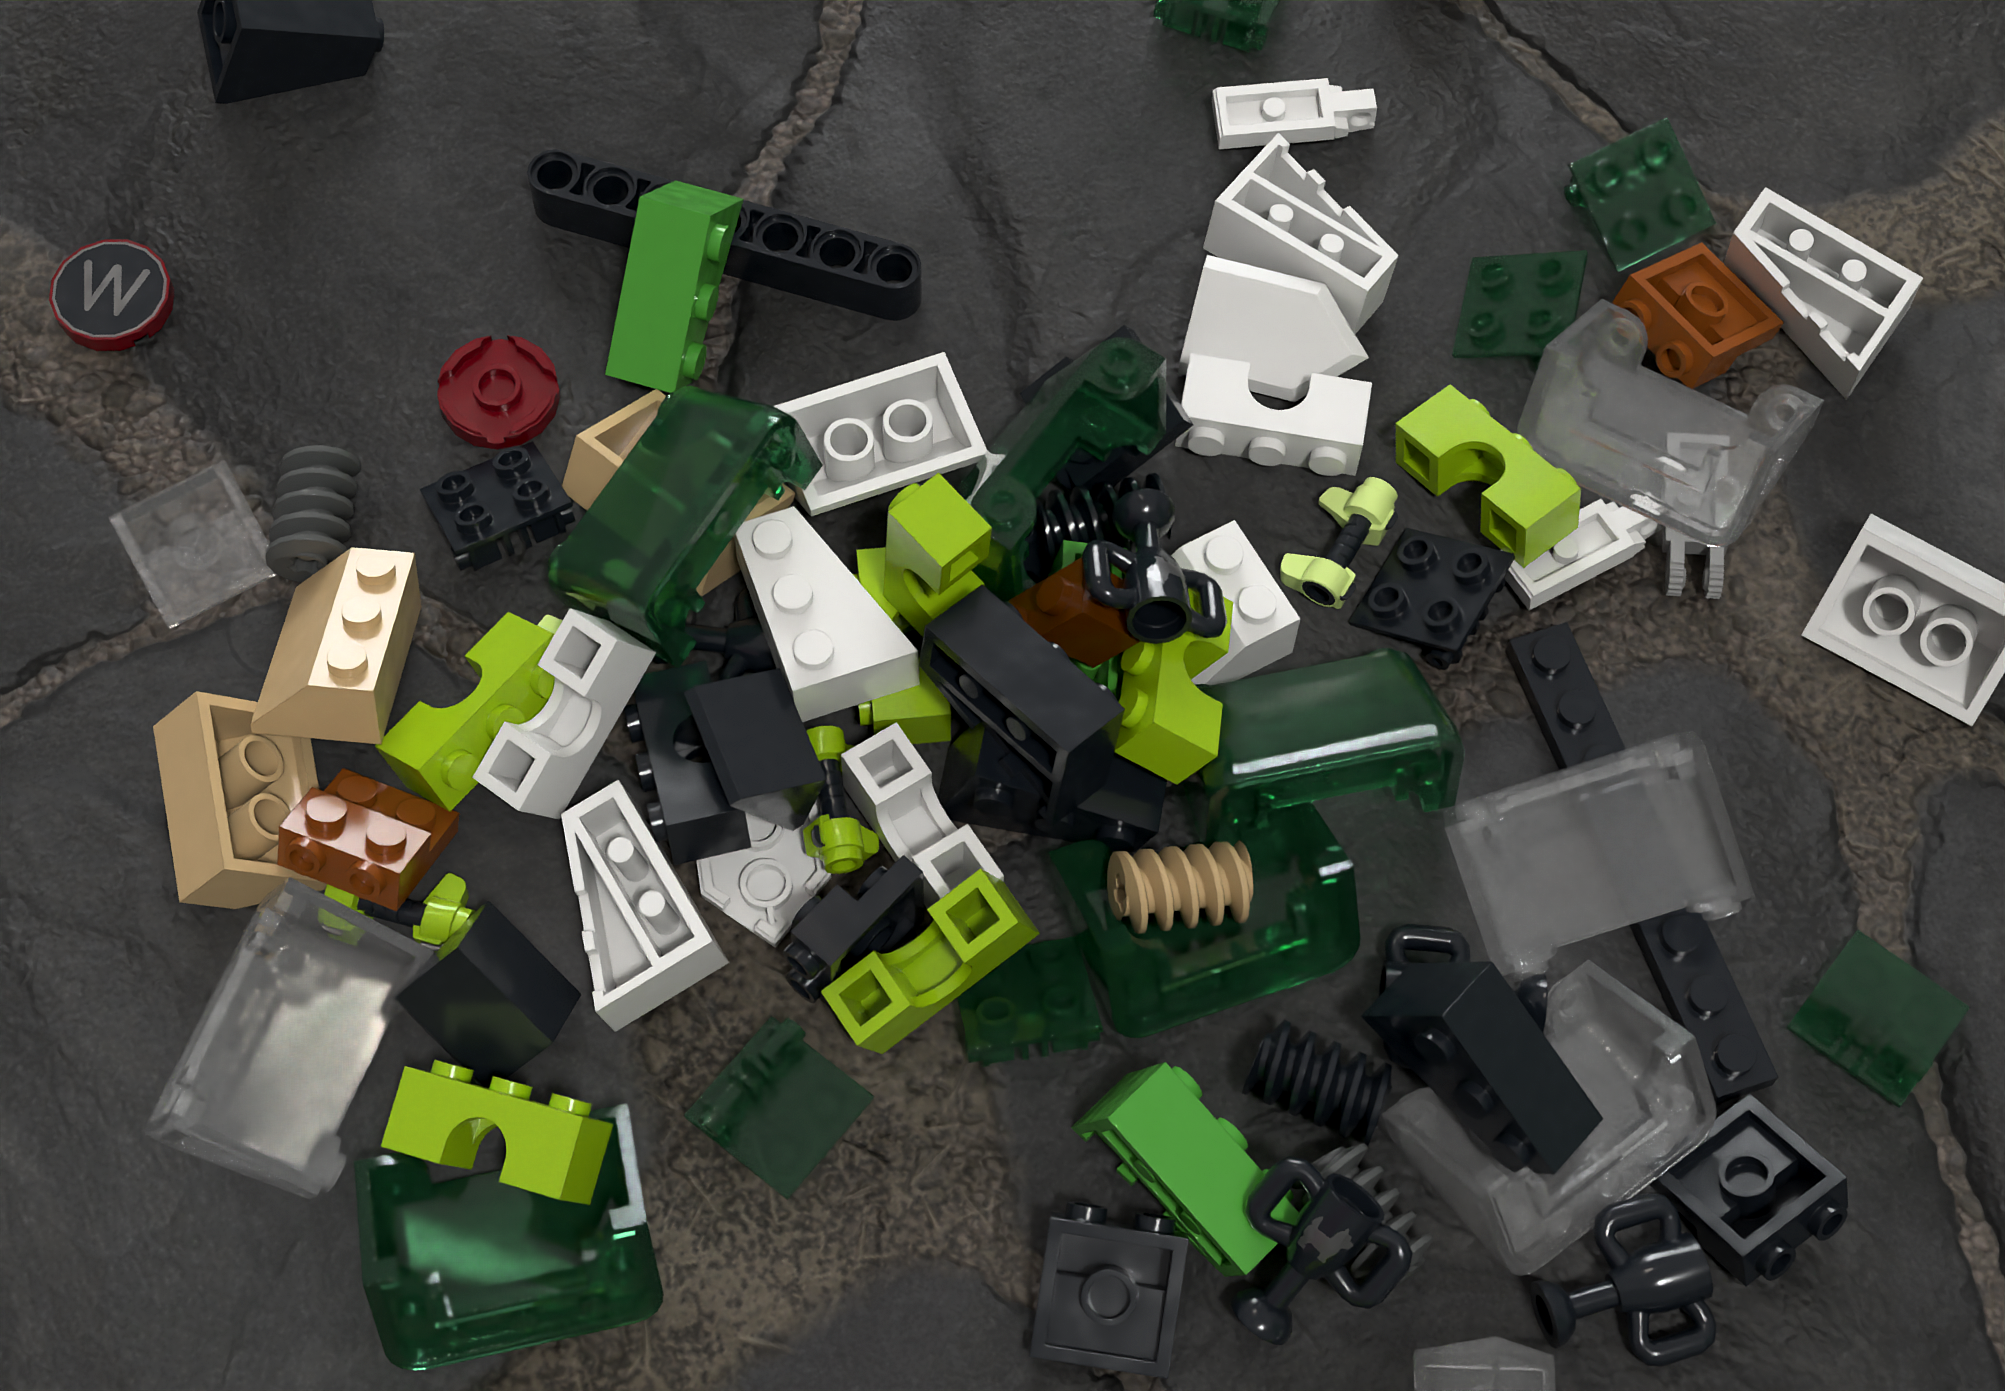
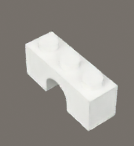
(1316, 434)
(545, 759)
(901, 806)

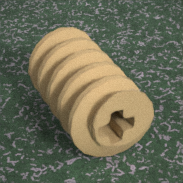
(1181, 883)

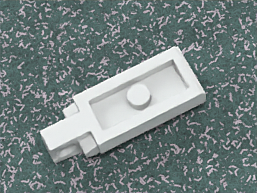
(1293, 109)
(1600, 542)

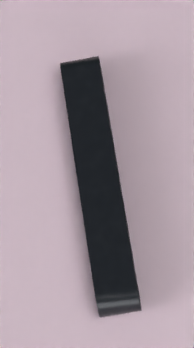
(759, 231)

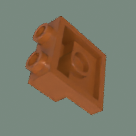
(1696, 314)
(365, 838)

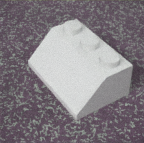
(885, 432)
(1916, 619)

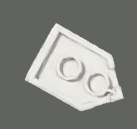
(1274, 323)
(767, 882)

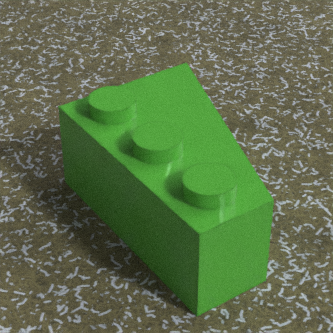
(671, 285)
(1186, 1162)

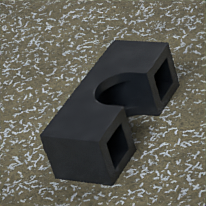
(691, 799)

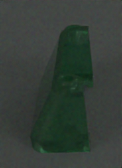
(1093, 403)
(676, 511)
(1325, 737)
(1296, 928)
(498, 1267)

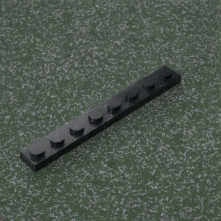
(1675, 944)

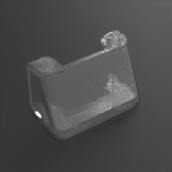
(1655, 439)
(1597, 851)
(286, 1041)
(1641, 1079)

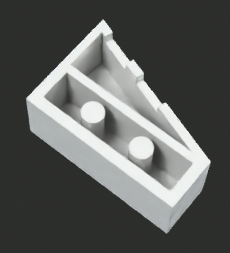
(1290, 225)
(1823, 284)
(819, 619)
(635, 911)

